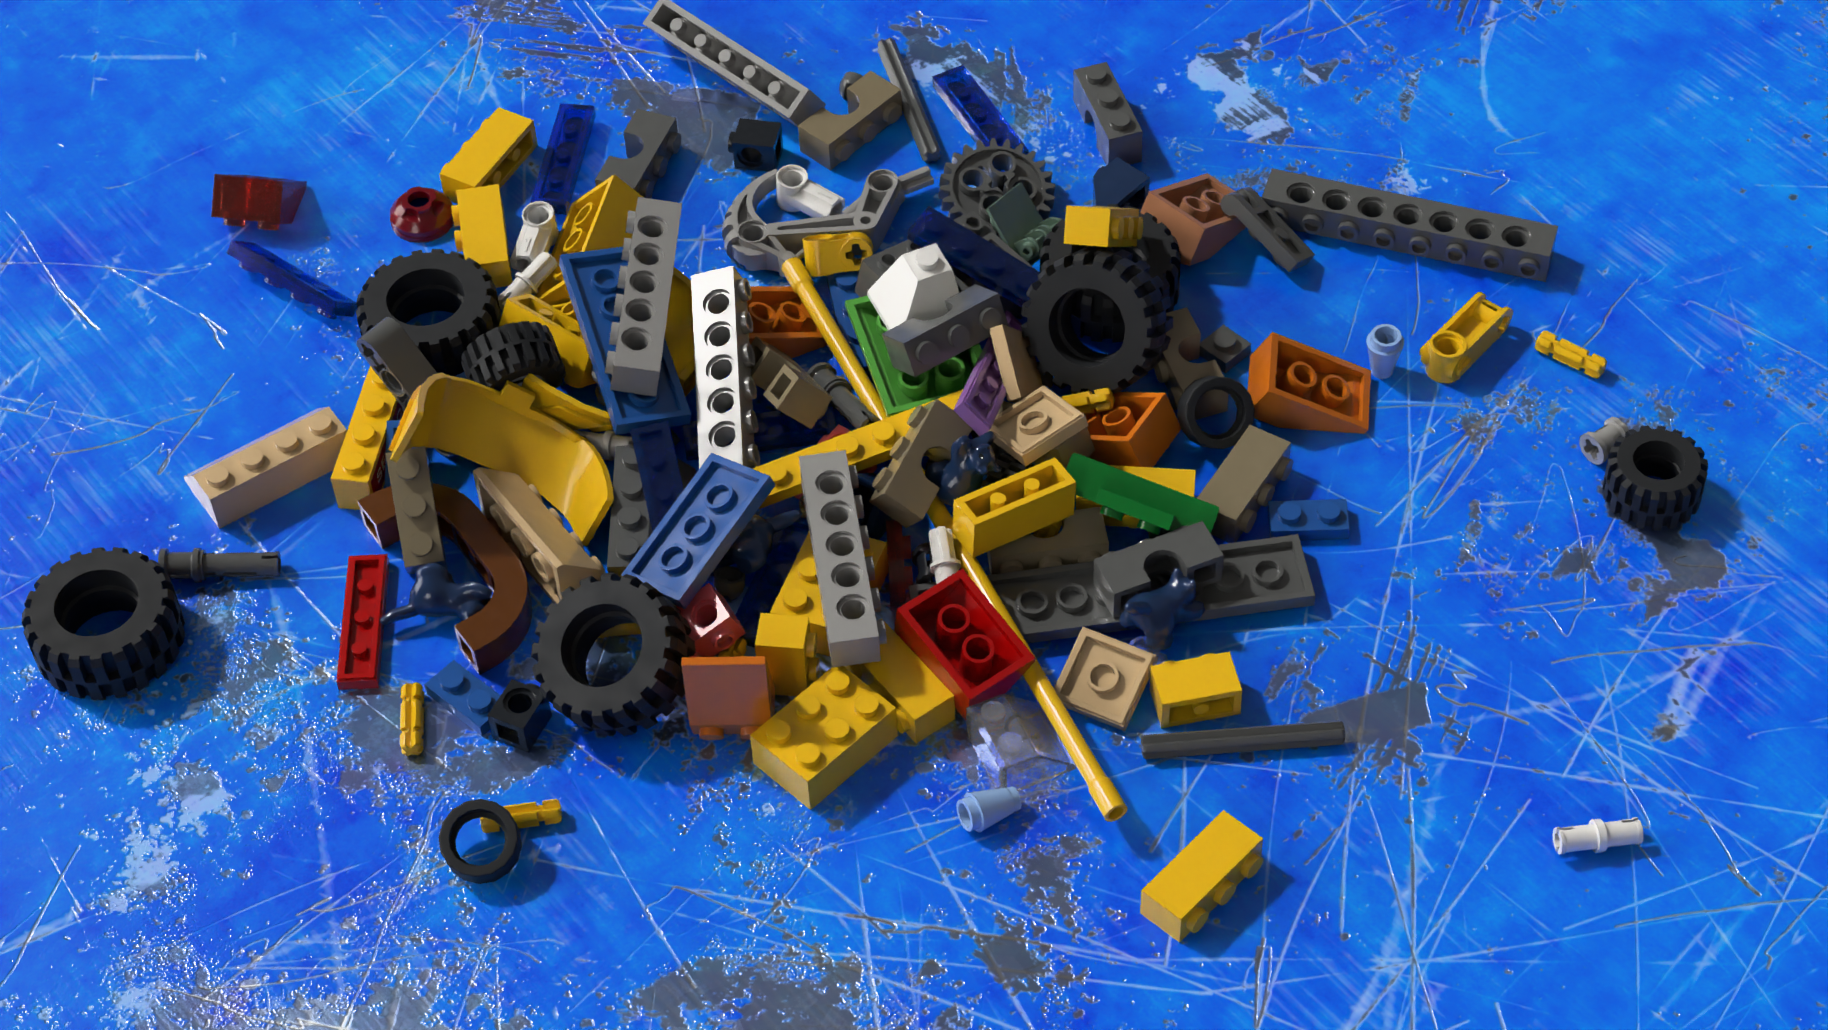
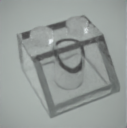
(1016, 742)

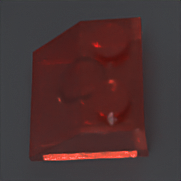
(256, 199)

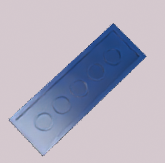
(592, 287)

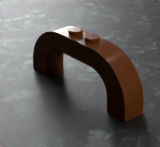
(504, 622)

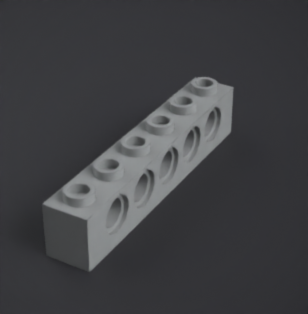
(732, 62)
(645, 296)
(712, 328)
(840, 559)

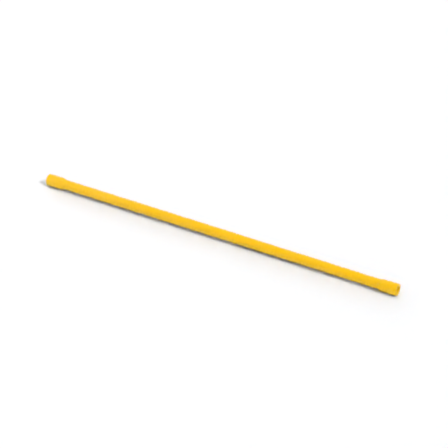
(1100, 786)

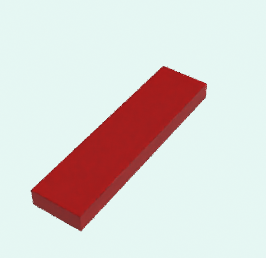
(361, 625)

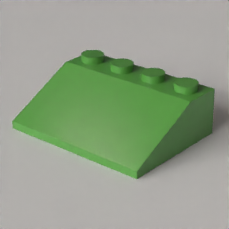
(896, 388)

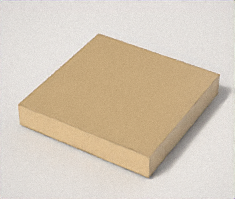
(1015, 365)
(1036, 425)
(1104, 678)

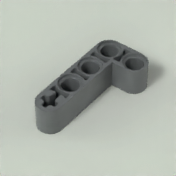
(396, 361)

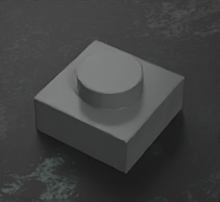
(1225, 348)

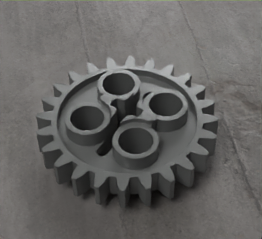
(980, 169)

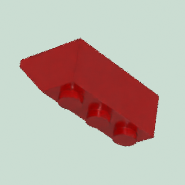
(963, 640)

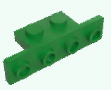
(1137, 497)

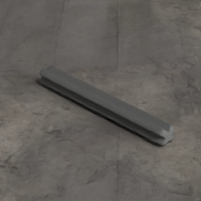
(911, 104)
(1242, 739)

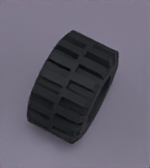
(512, 354)
(1659, 455)

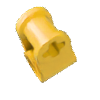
(831, 253)

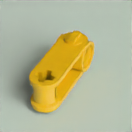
(1464, 338)

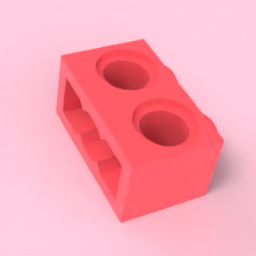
(711, 637)

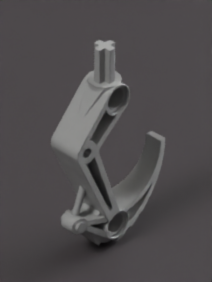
(770, 245)

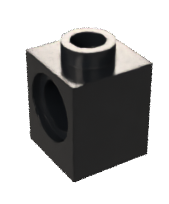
(756, 145)
(513, 726)

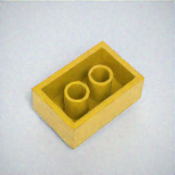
(801, 590)
(824, 735)

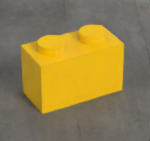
(788, 651)
(1195, 689)

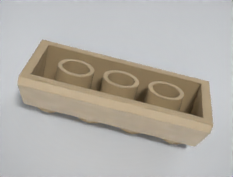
(269, 466)
(546, 548)

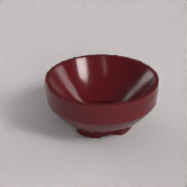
(422, 222)

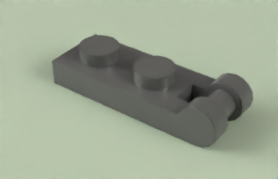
(1267, 228)

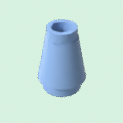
(1384, 349)
(985, 808)

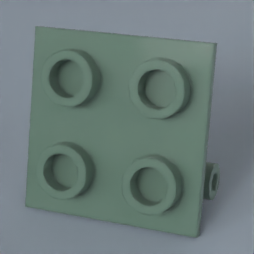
(1020, 223)

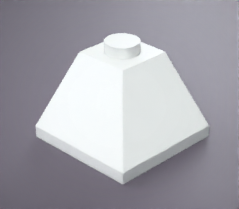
(914, 287)

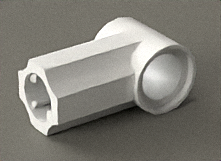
(799, 193)
(536, 236)

